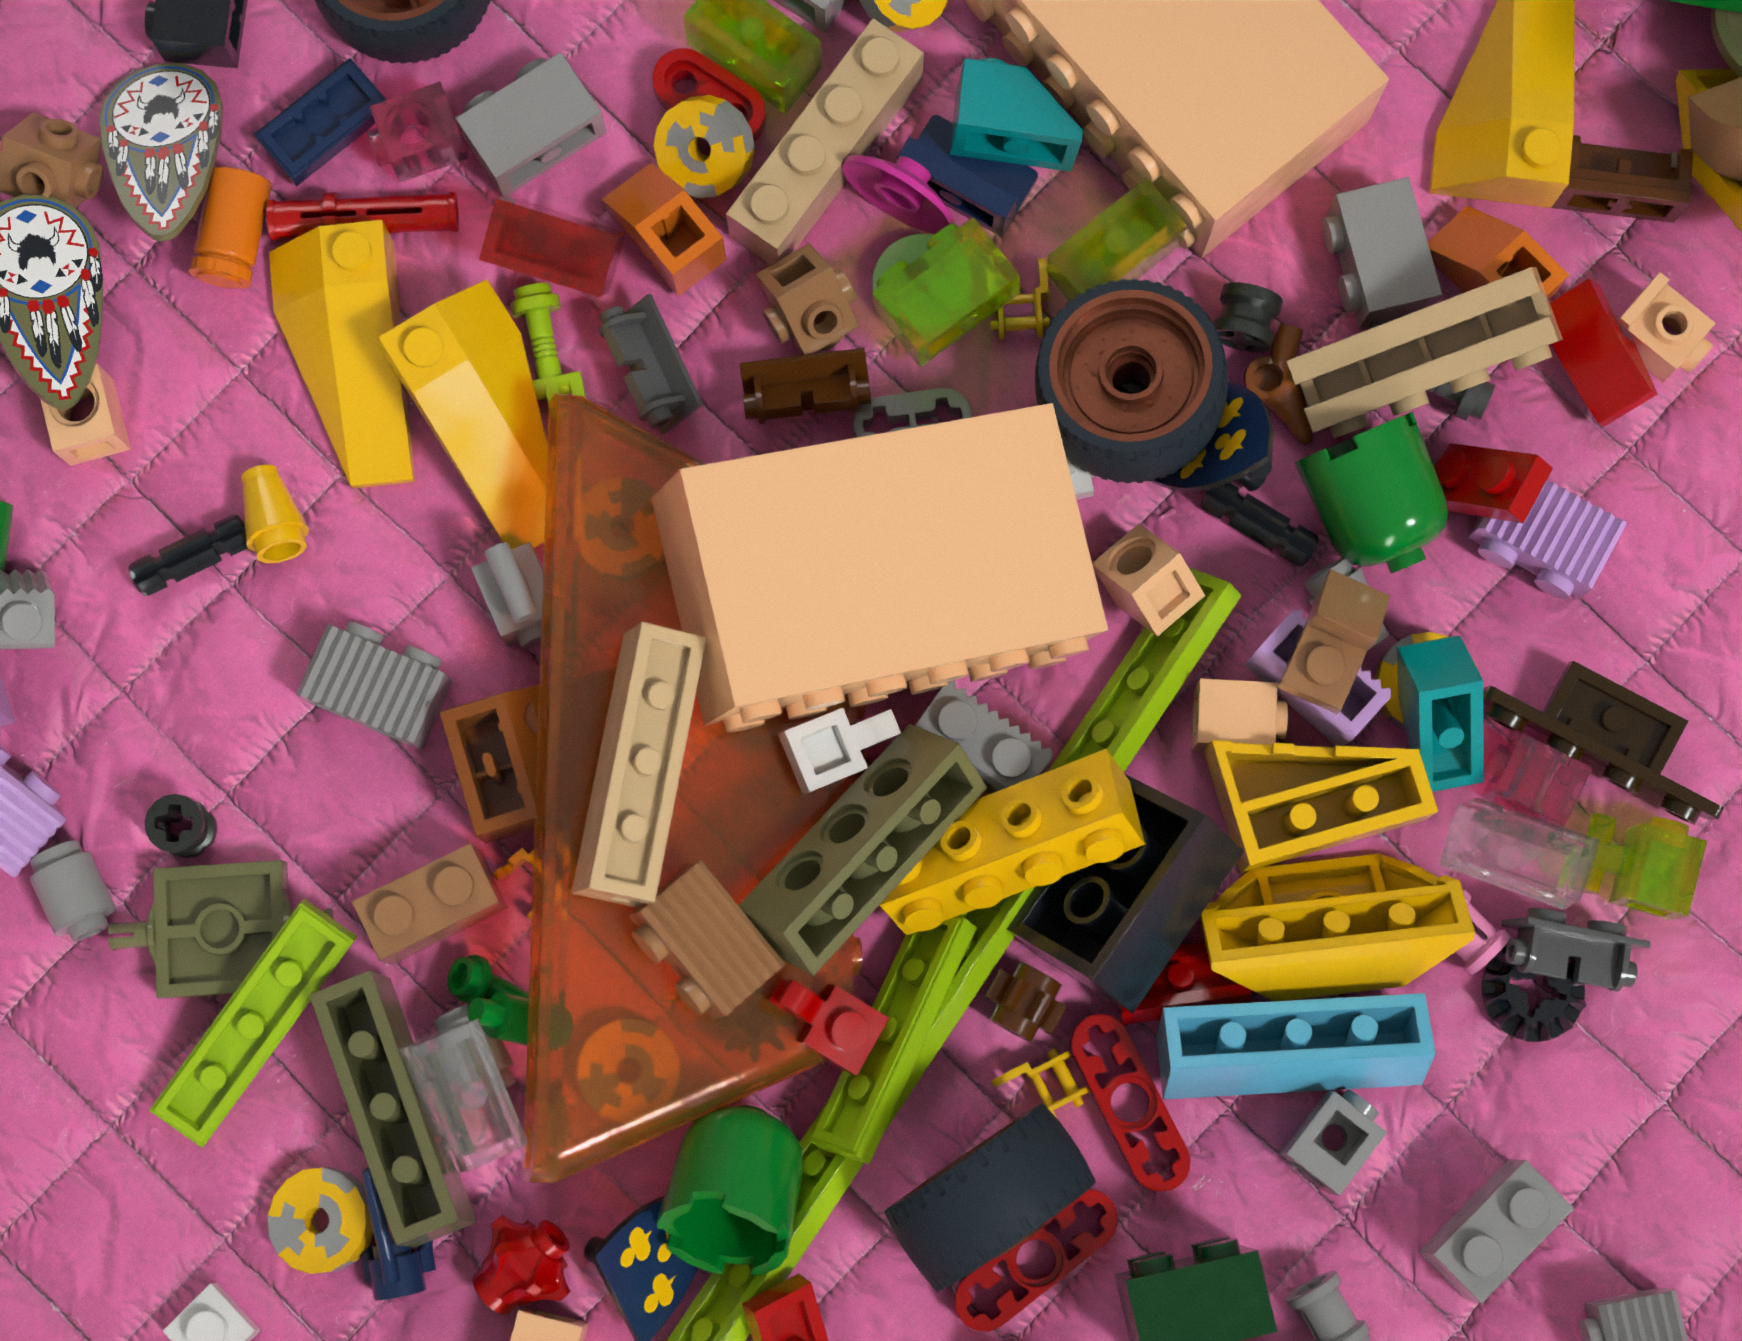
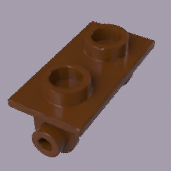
(805, 382)

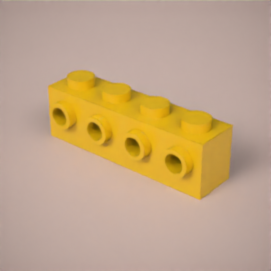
(1021, 841)

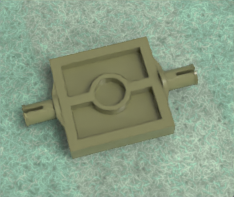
(209, 925)

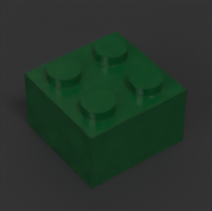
(1199, 1297)

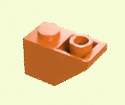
(667, 227)
(1483, 249)

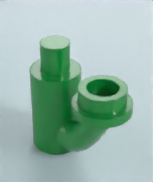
(505, 1004)

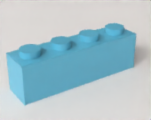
(1294, 1046)

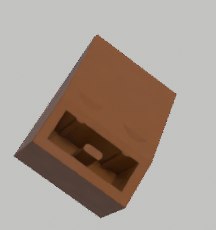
(497, 760)

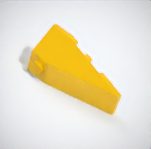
(1512, 109)
(478, 396)

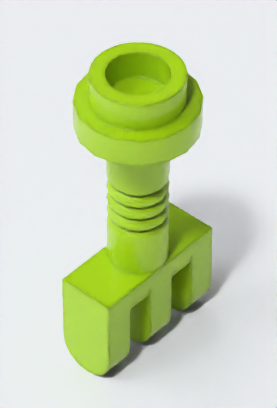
(535, 304)

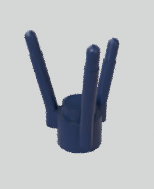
(392, 1268)

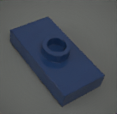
(321, 122)

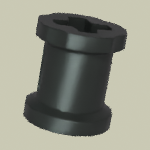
(171, 810)

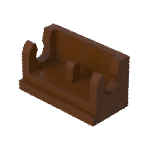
(1628, 182)

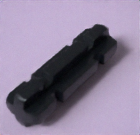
(1261, 523)
(188, 555)

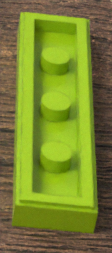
(910, 999)
(253, 1023)

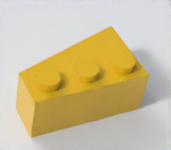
(1312, 798)

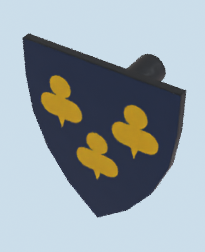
(1237, 450)
(641, 1271)

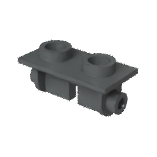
(658, 375)
(1598, 950)

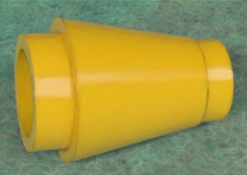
(271, 516)

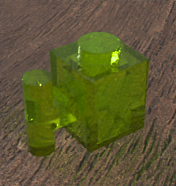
(1652, 869)

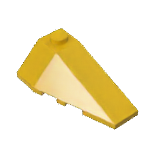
(333, 302)

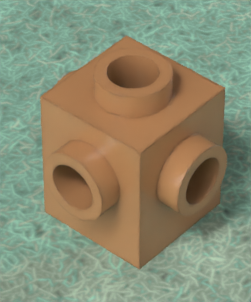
(50, 160)
(808, 301)

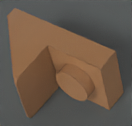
(1334, 641)

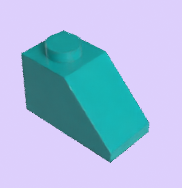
(1011, 118)
(1443, 710)

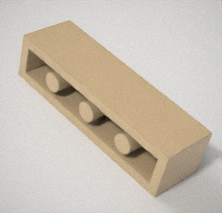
(838, 122)

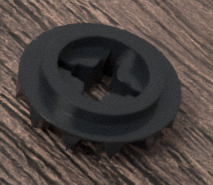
(1509, 1006)

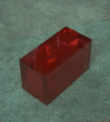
(552, 245)

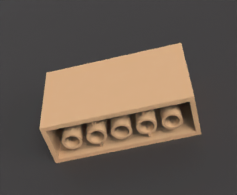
(1199, 94)
(879, 565)

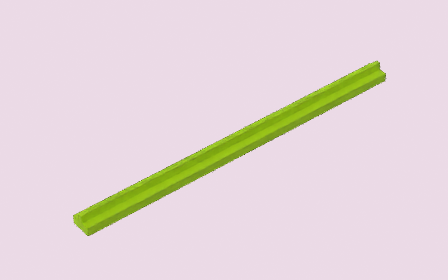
(1115, 722)

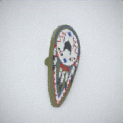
(162, 144)
(50, 296)

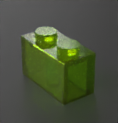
(756, 46)
(1118, 243)
(945, 290)

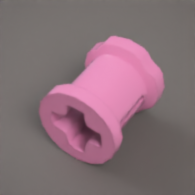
(1486, 941)

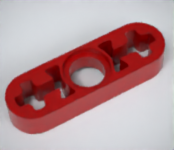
(1138, 1153)
(1008, 1306)

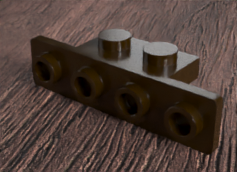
(1612, 727)

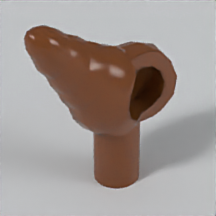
(1273, 383)

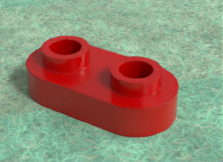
(709, 80)

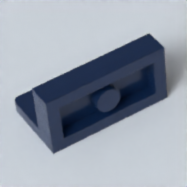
(968, 185)

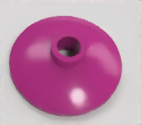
(899, 190)

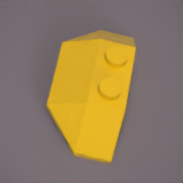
(1334, 926)

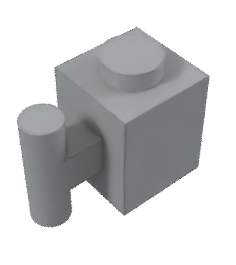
(513, 592)

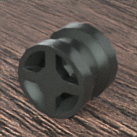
(1247, 316)

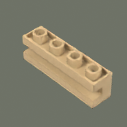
(1425, 350)
(639, 765)

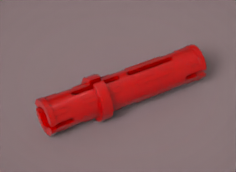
(397, 212)

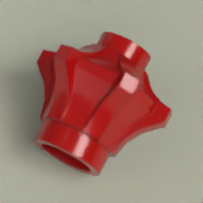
(522, 1265)

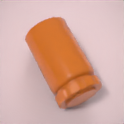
(230, 228)

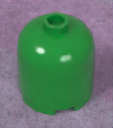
(1378, 495)
(733, 1191)

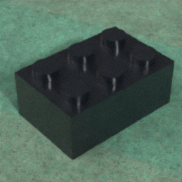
(1129, 915)

